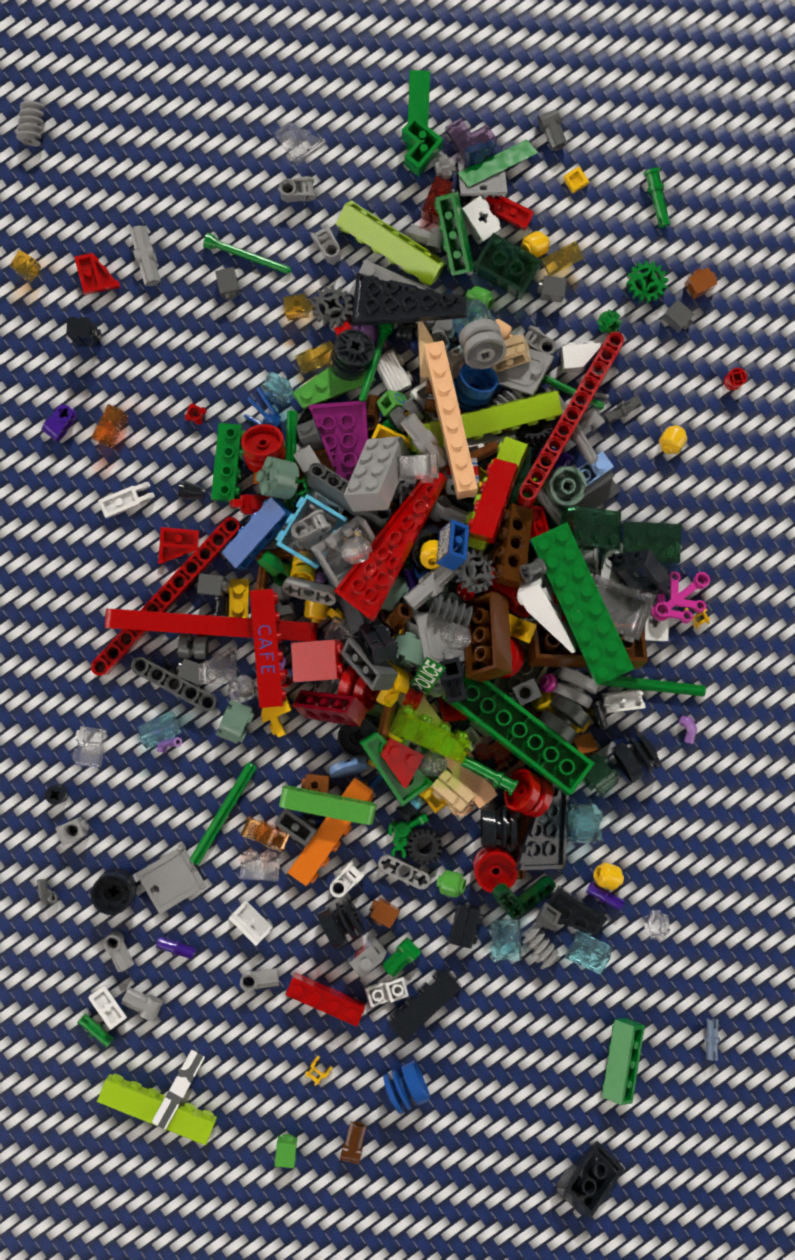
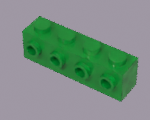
(454, 233)
(227, 463)
(623, 1061)

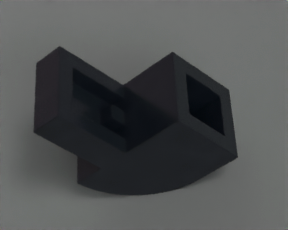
(453, 681)

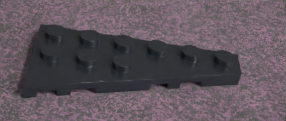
(398, 302)
(546, 837)

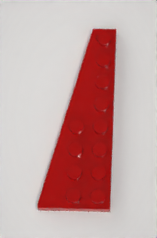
(371, 580)

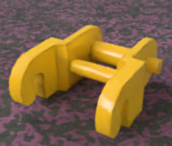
(697, 624)
(322, 1075)

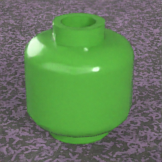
(482, 294)
(451, 884)

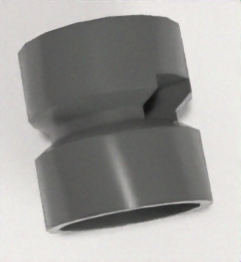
(400, 413)
(285, 607)
(200, 646)

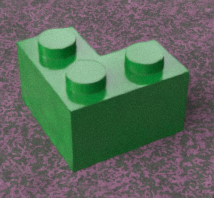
(424, 144)

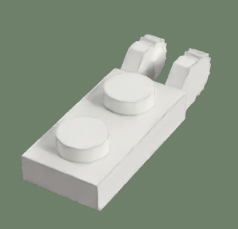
(124, 500)

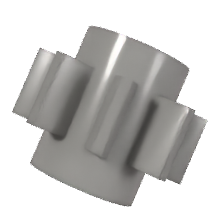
(444, 167)

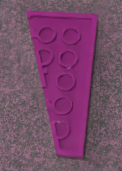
(343, 433)

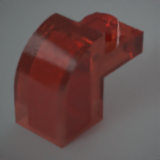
(487, 751)

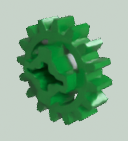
(654, 283)

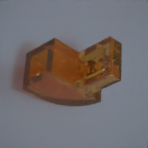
(265, 833)

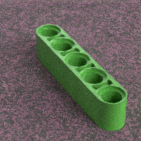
(327, 805)

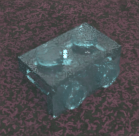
(506, 939)
(589, 952)

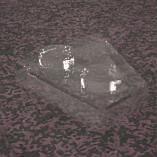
(298, 142)

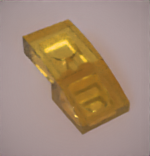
(314, 358)

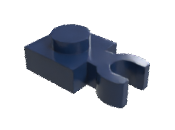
(476, 153)

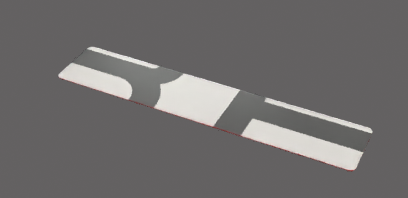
(178, 1089)

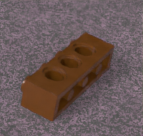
(520, 538)

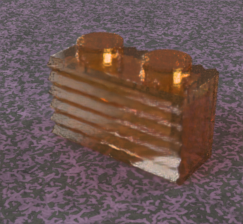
(109, 426)

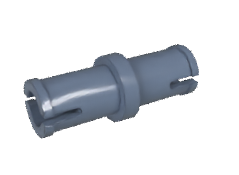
(712, 1039)

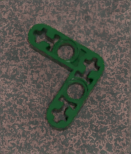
(526, 899)

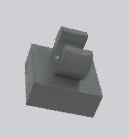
(548, 916)

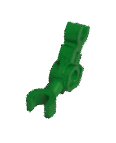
(402, 831)

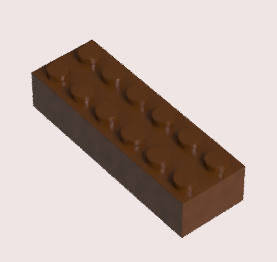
(550, 652)

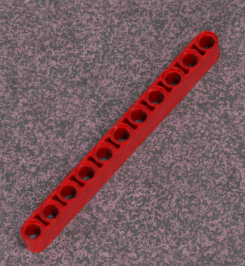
(567, 425)
(176, 593)
(203, 624)

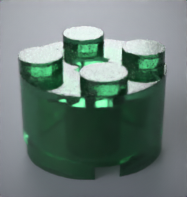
(601, 776)

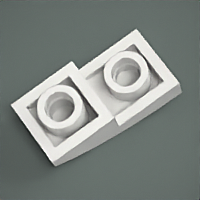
(386, 991)

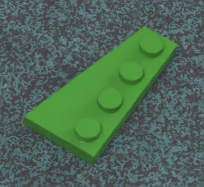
(325, 387)

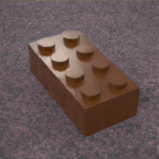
(490, 644)

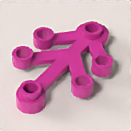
(679, 600)

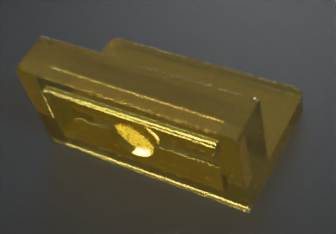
(562, 258)

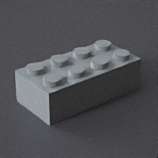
(375, 474)

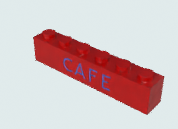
(266, 648)

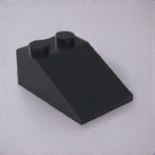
(589, 1179)

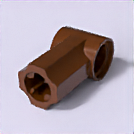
(373, 412)
(398, 618)
(353, 1148)

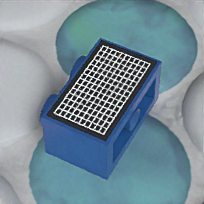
(452, 545)

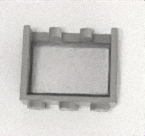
(329, 549)

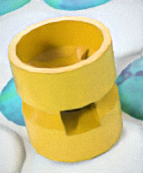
(302, 570)

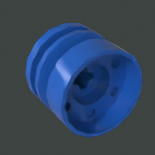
(475, 387)
(404, 1088)

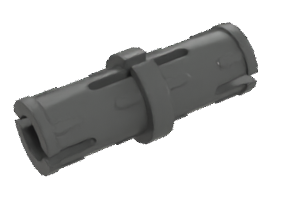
(622, 409)

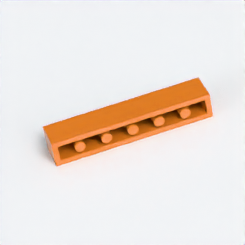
(327, 837)

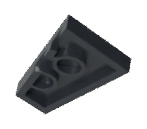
(576, 912)

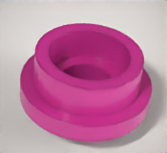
(548, 683)

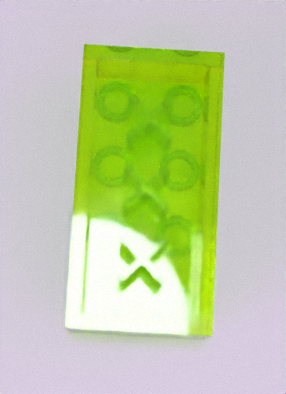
(430, 734)

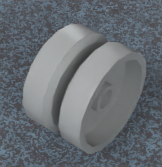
(482, 343)
(576, 685)

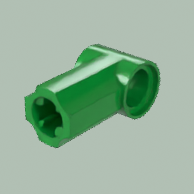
(275, 567)
(405, 953)

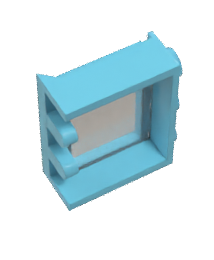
(302, 550)

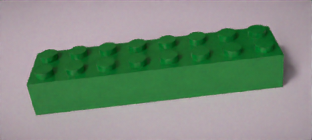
(582, 604)
(523, 735)

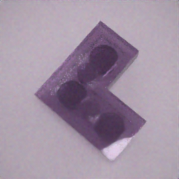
(463, 138)

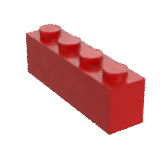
(493, 500)
(325, 999)

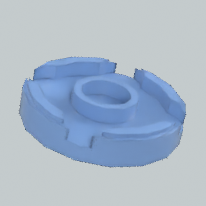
(345, 769)

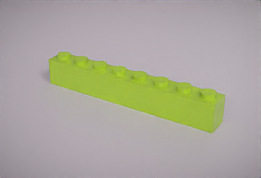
(502, 416)

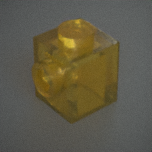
(25, 266)
(297, 307)

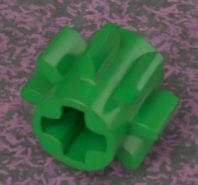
(609, 321)
(304, 485)

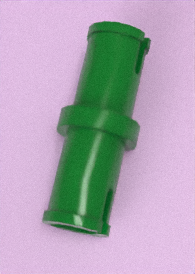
(95, 1030)

